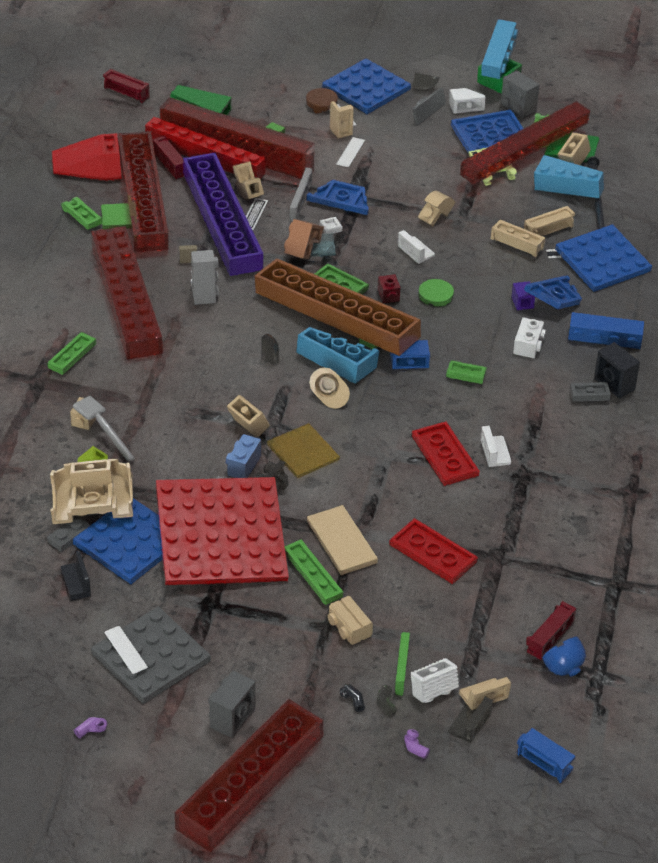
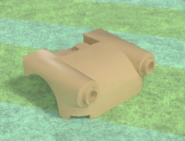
(92, 489)

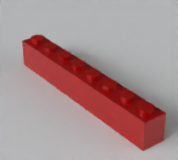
(195, 144)

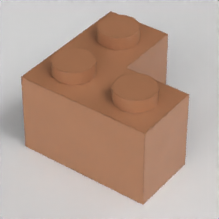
(302, 237)

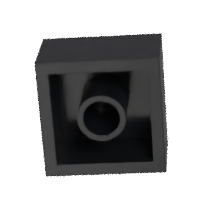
(618, 369)

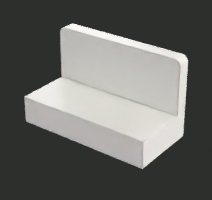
(414, 247)
(494, 448)

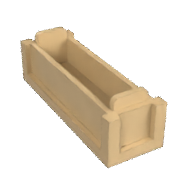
(550, 221)
(517, 237)

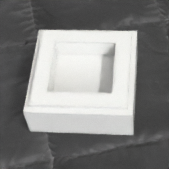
(331, 225)

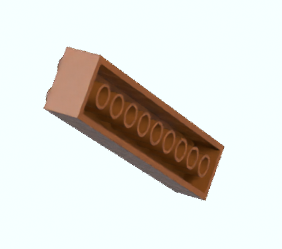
(338, 306)

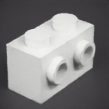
(529, 338)

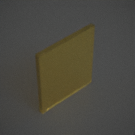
(303, 450)

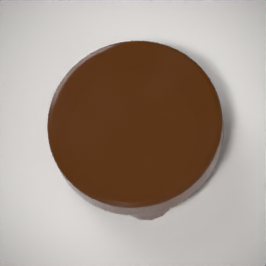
(320, 99)

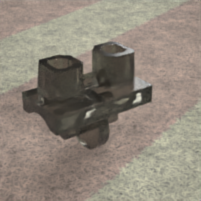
(276, 471)

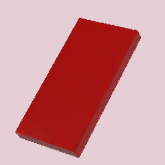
(445, 453)
(433, 551)

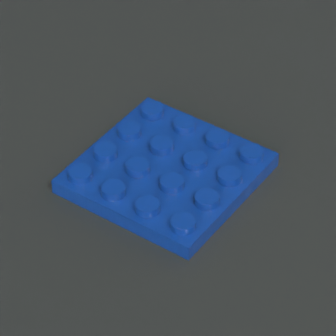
(367, 86)
(485, 129)
(603, 257)
(124, 544)

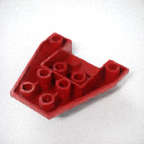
(90, 158)

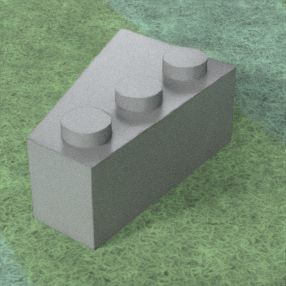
(204, 277)

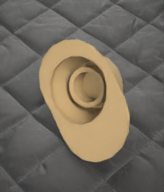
(329, 388)

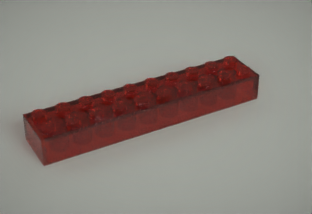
(280, 150)
(143, 192)
(126, 293)

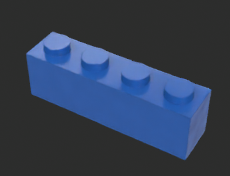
(606, 330)

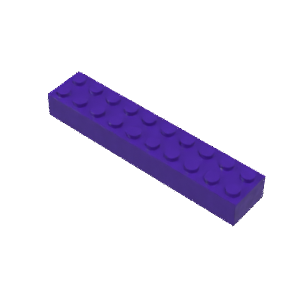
(223, 214)

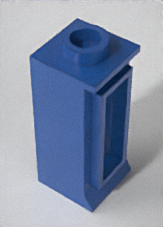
(545, 754)

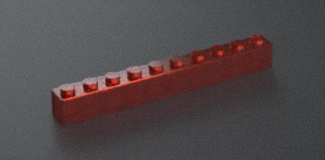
(524, 142)

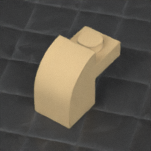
(246, 183)
(436, 204)

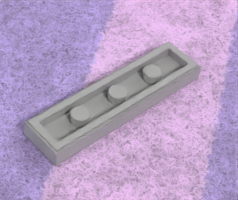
(301, 194)

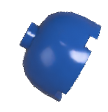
(566, 658)

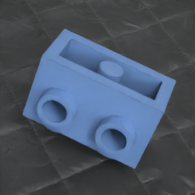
(243, 457)

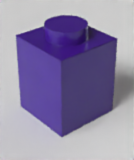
(522, 299)

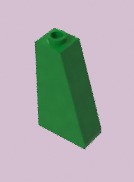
(204, 99)

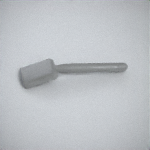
(90, 409)

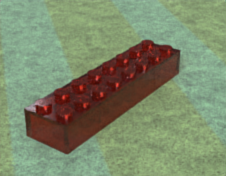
(248, 775)

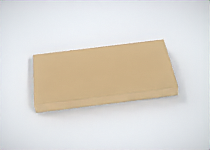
(342, 540)

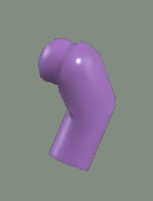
(91, 725)
(413, 745)

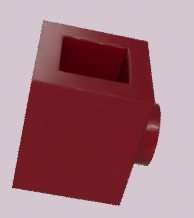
(389, 288)

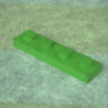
(313, 572)

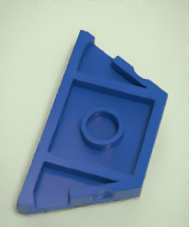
(341, 196)
(555, 292)

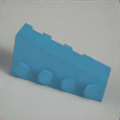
(499, 49)
(568, 178)
(346, 359)

